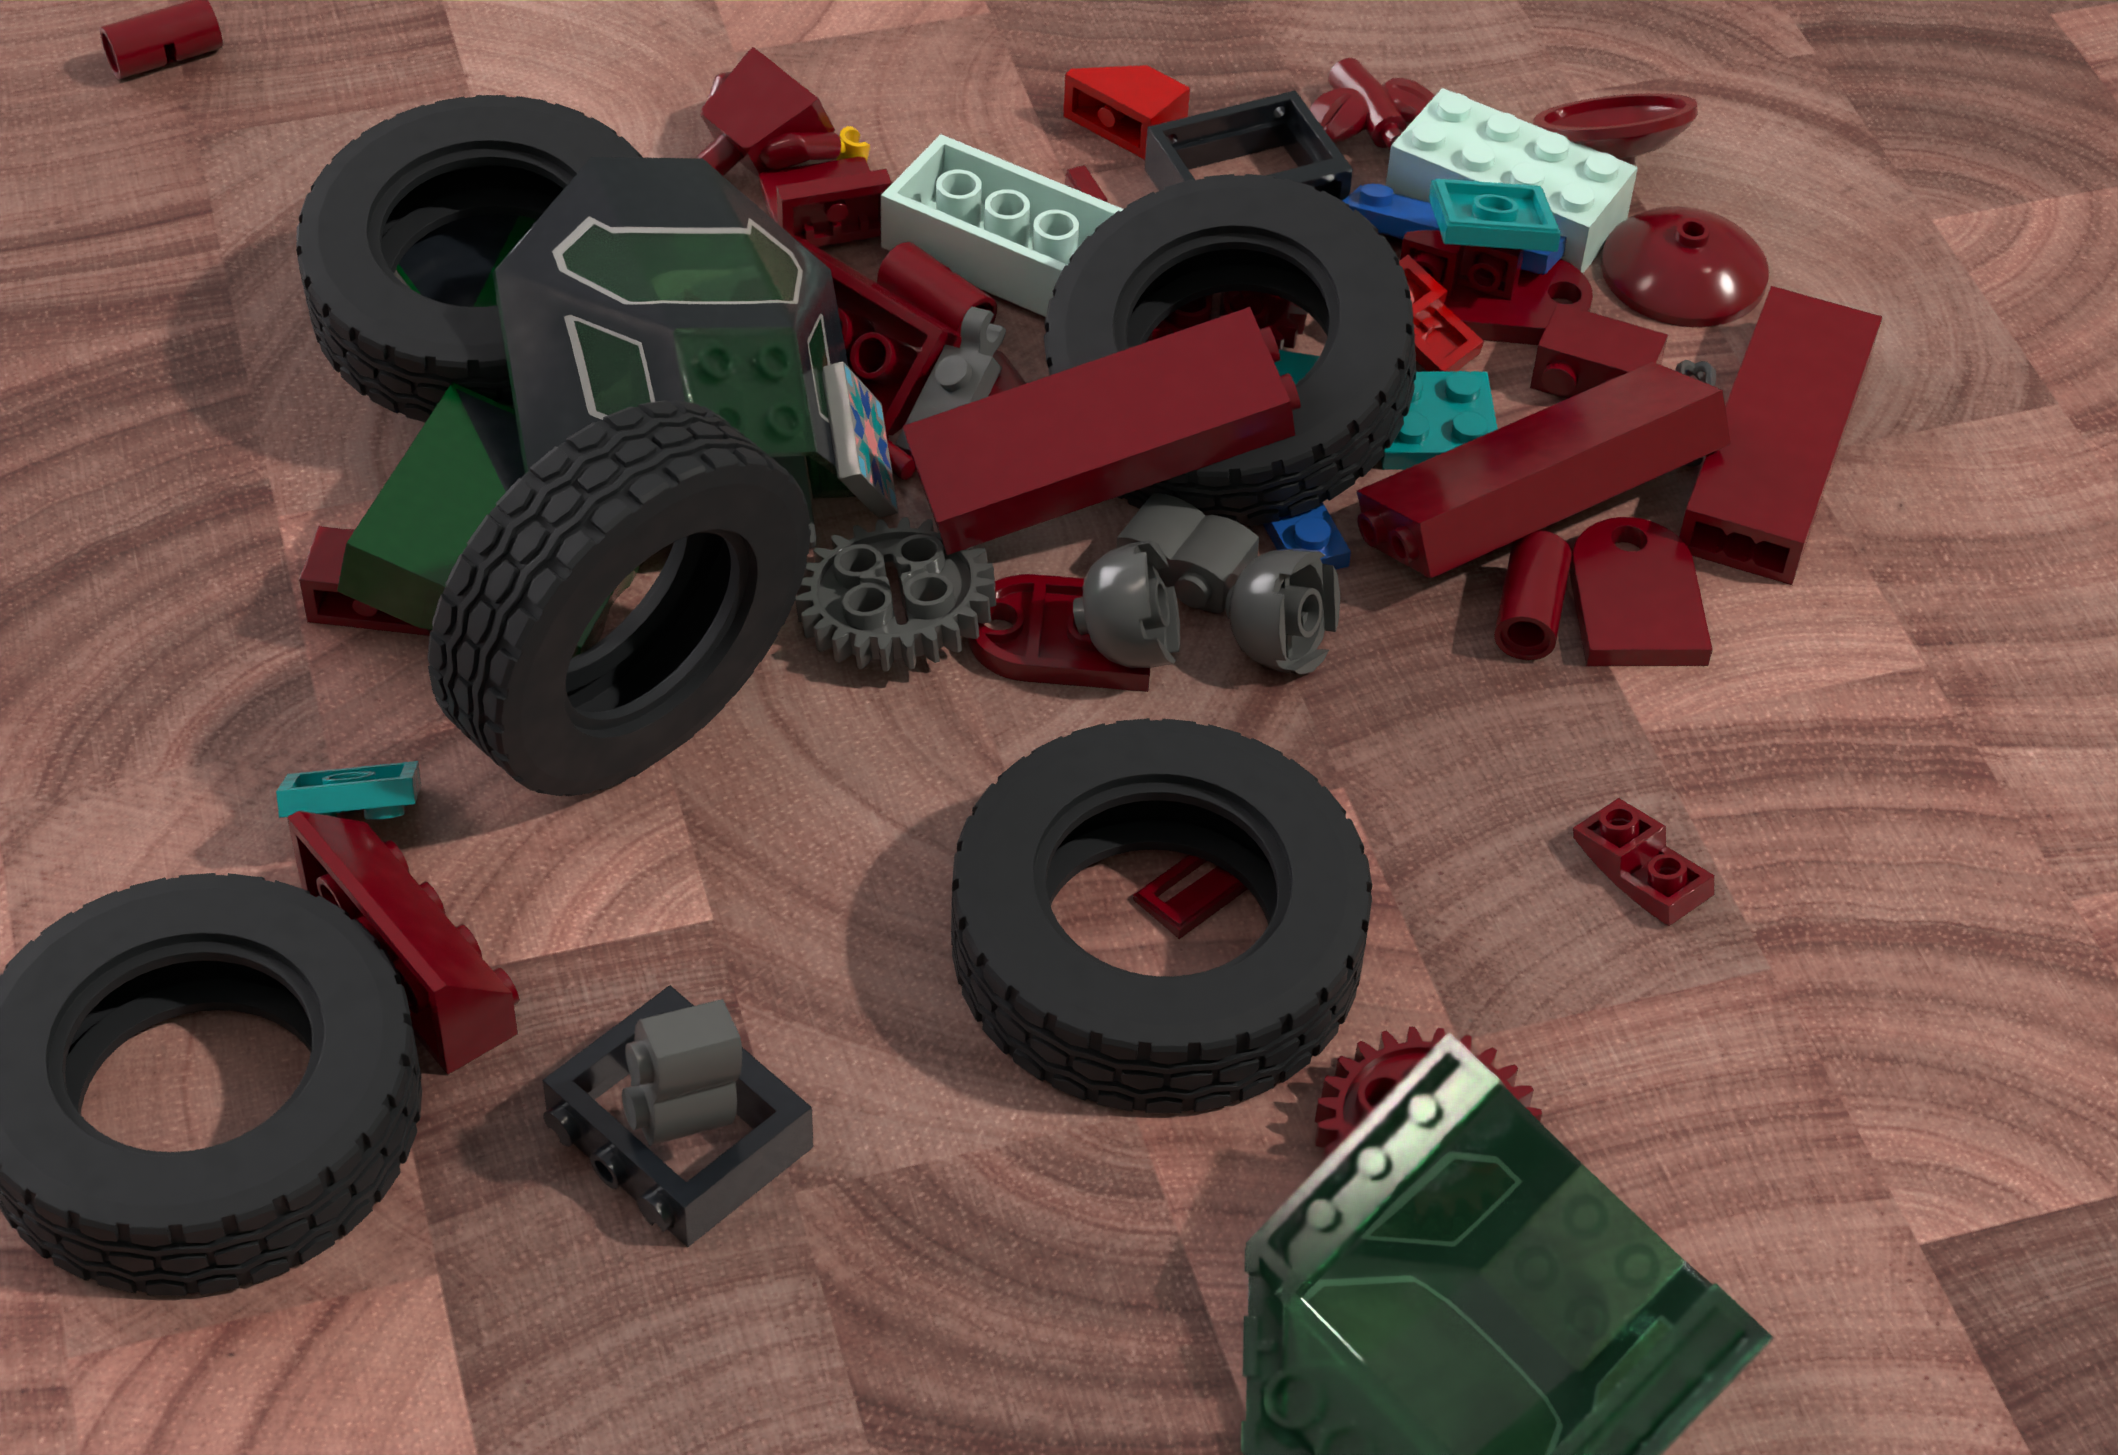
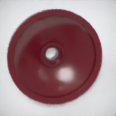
(1621, 123)
(1685, 267)

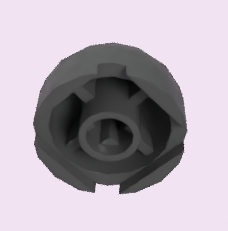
(1129, 608)
(1284, 609)

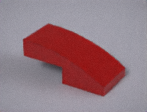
(1440, 336)

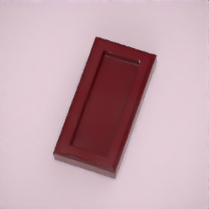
(1193, 903)

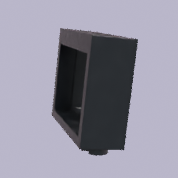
(1245, 130)
(691, 1208)

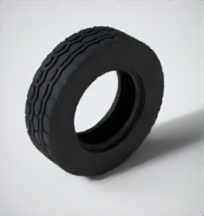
(395, 189)
(1272, 241)
(559, 552)
(1137, 1035)
(229, 1208)

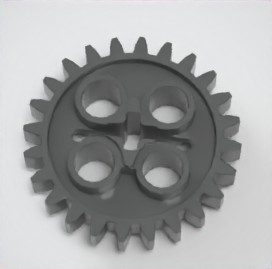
(850, 603)

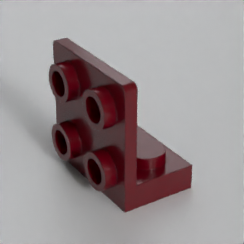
(827, 200)

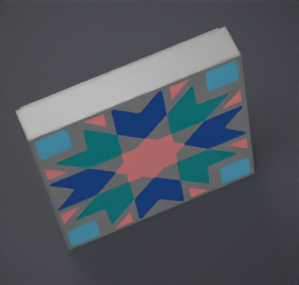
(859, 440)

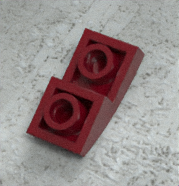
(1475, 267)
(1635, 858)

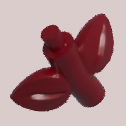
(1365, 103)

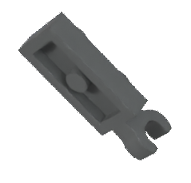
(962, 372)

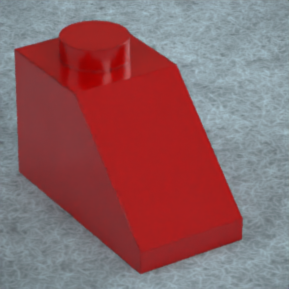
(1123, 102)

